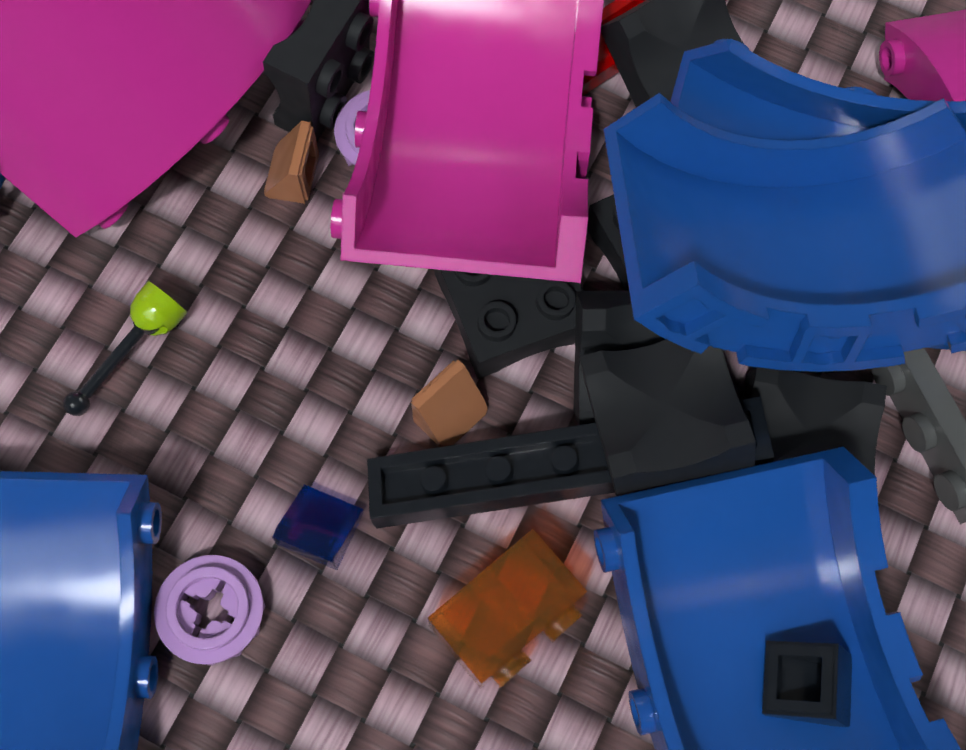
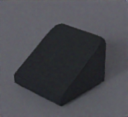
(808, 682)

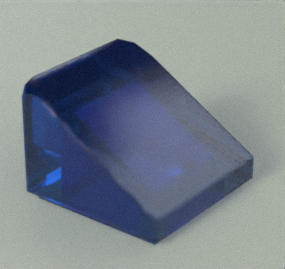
(318, 526)

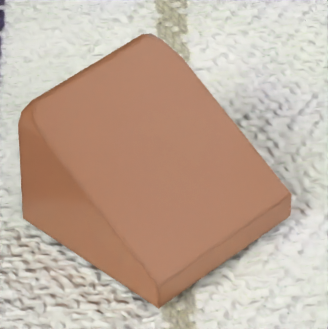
(293, 165)
(449, 405)

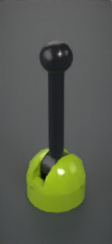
(151, 314)

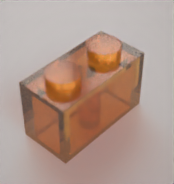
(508, 610)

